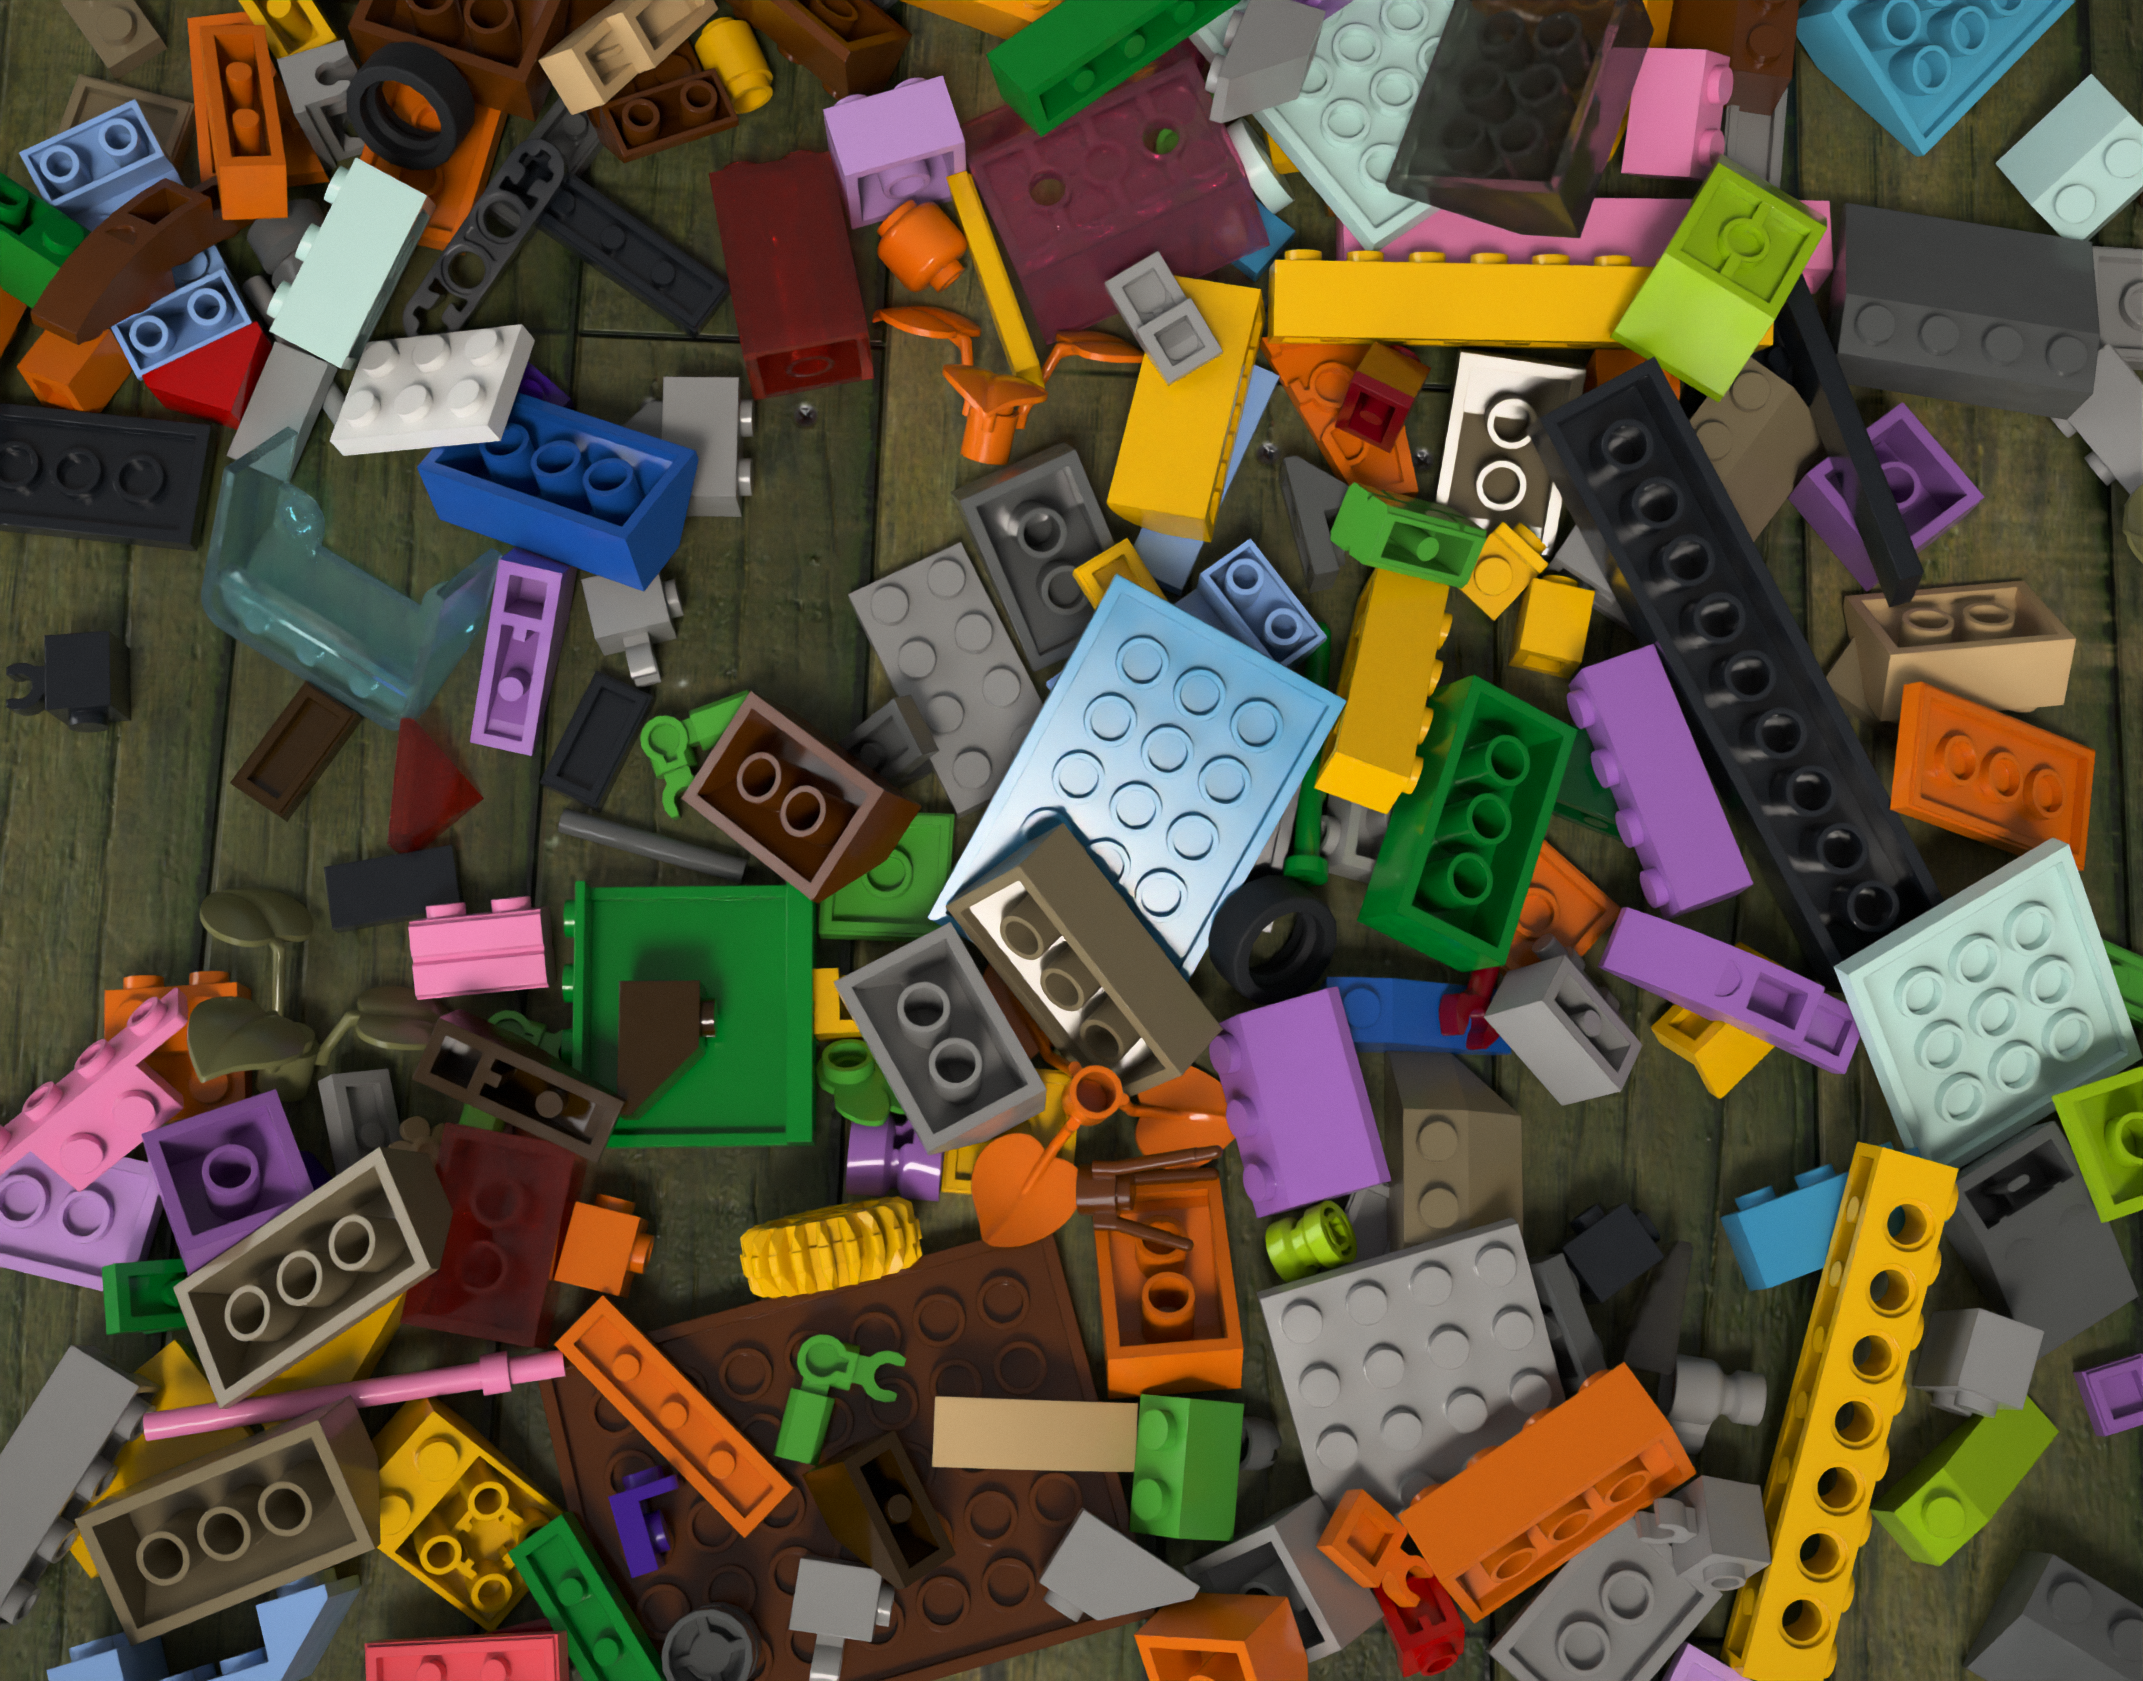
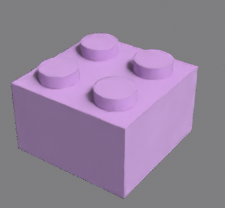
(894, 148)

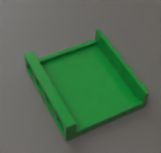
(753, 955)

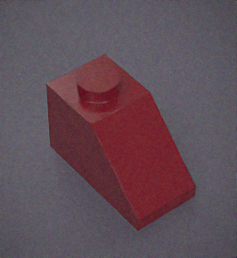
(1382, 395)

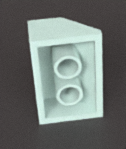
(350, 264)

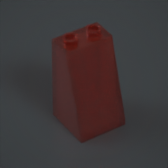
(791, 274)

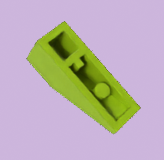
(1963, 1482)

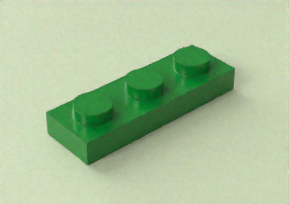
(585, 1601)

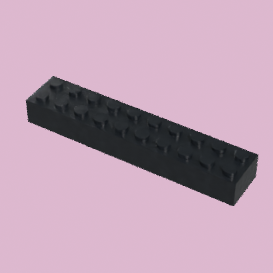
(1735, 666)

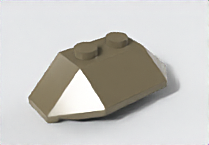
(1447, 1150)

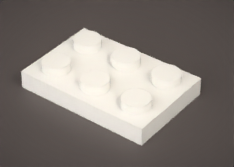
(433, 390)

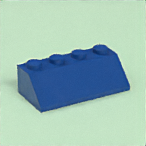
(569, 490)

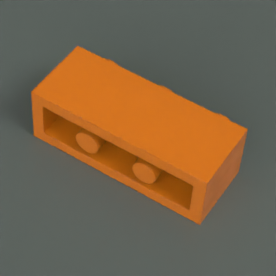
(244, 122)

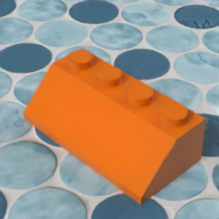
(1547, 1492)

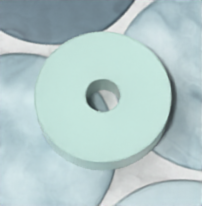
(1263, 178)

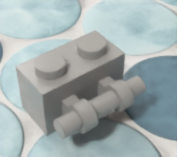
(1564, 1025)

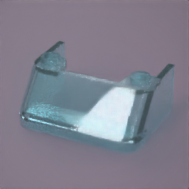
(320, 613)

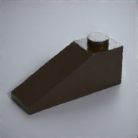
(518, 1084)

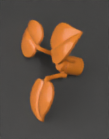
(991, 396)
(1030, 1193)

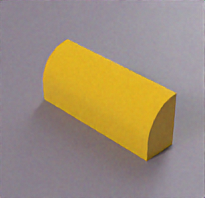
(1186, 432)

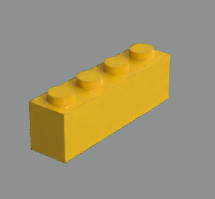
(1386, 687)

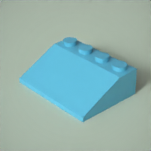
(1920, 60)

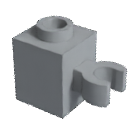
(633, 621)
(1713, 1531)
(838, 1603)

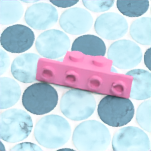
(103, 1103)

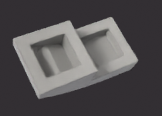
(1162, 318)

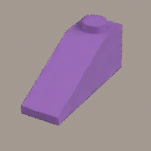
(521, 649)

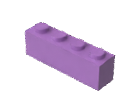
(1657, 783)

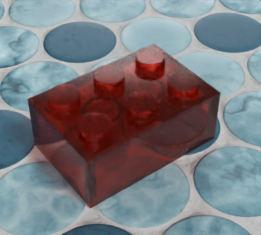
(504, 1236)

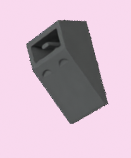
(2037, 1237)

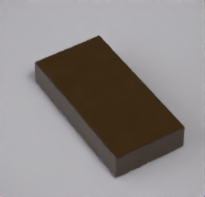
(296, 751)

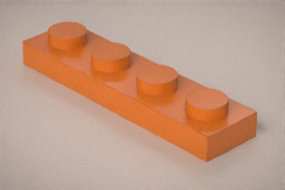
(674, 1416)

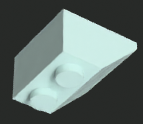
(2079, 162)

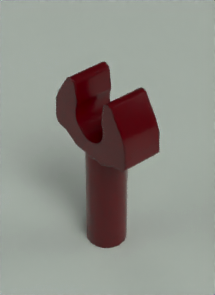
(1472, 1003)

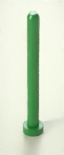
(1306, 864)

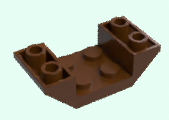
(659, 105)

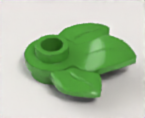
(856, 1082)

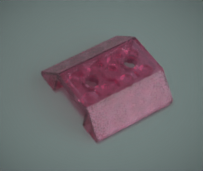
(1117, 192)

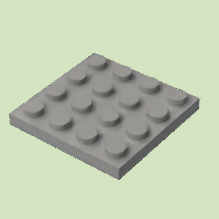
(1411, 1362)

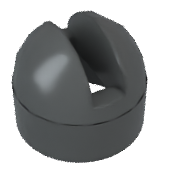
(1258, 1443)

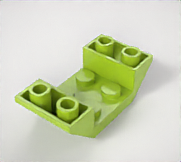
(1721, 278)

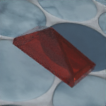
(426, 791)

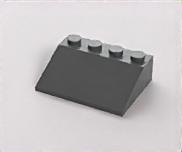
(1964, 311)

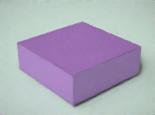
(2113, 1393)

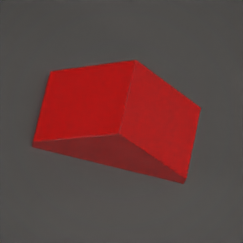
(214, 379)

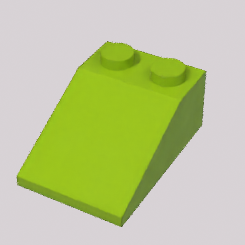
(2107, 1140)

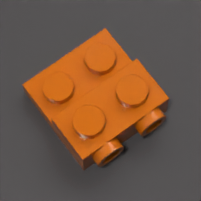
(172, 1057)

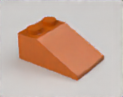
(1167, 1310)
(1223, 1640)

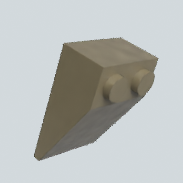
(1486, 454)

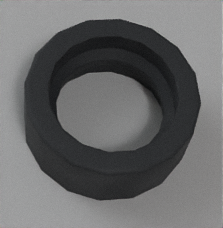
(431, 77)
(1244, 919)

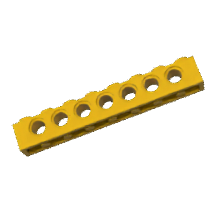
(1825, 1381)

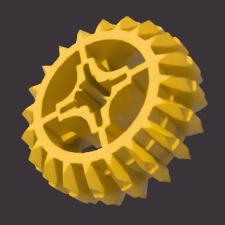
(831, 1247)

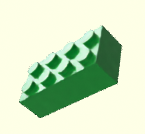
(1471, 828)

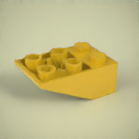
(456, 1509)

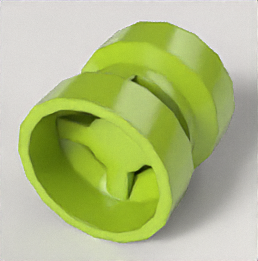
(1312, 1242)

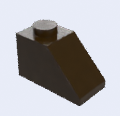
(660, 1038)
(880, 1509)

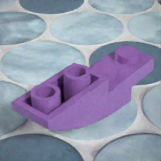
(1732, 988)

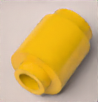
(739, 62)

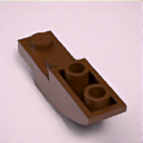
(131, 259)

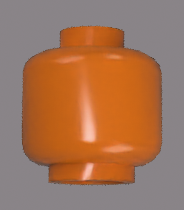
(922, 246)

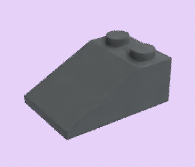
(1030, 535)

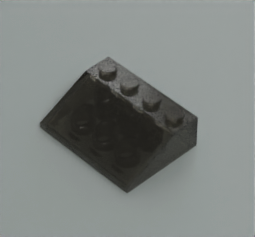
(1522, 111)

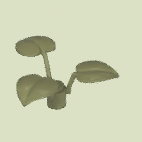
(239, 1036)

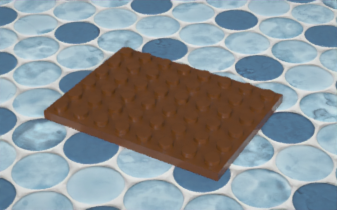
(969, 1327)

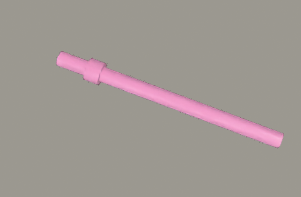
(493, 1374)

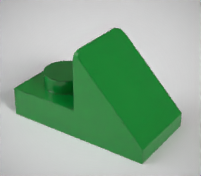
(143, 1297)

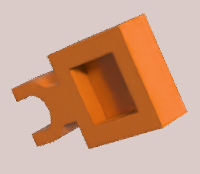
(1367, 1544)

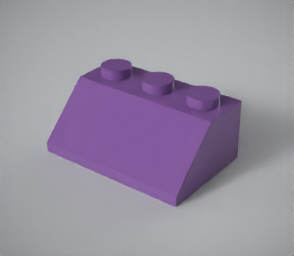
(1298, 1103)

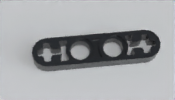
(477, 238)

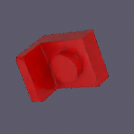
(1426, 1635)

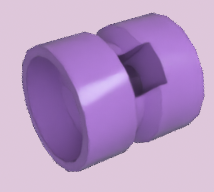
(889, 1159)

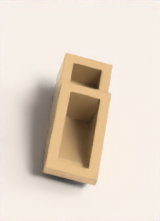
(618, 45)
(1034, 1434)

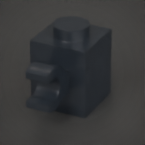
(81, 681)

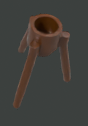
(1110, 1187)

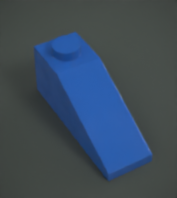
(1402, 1016)

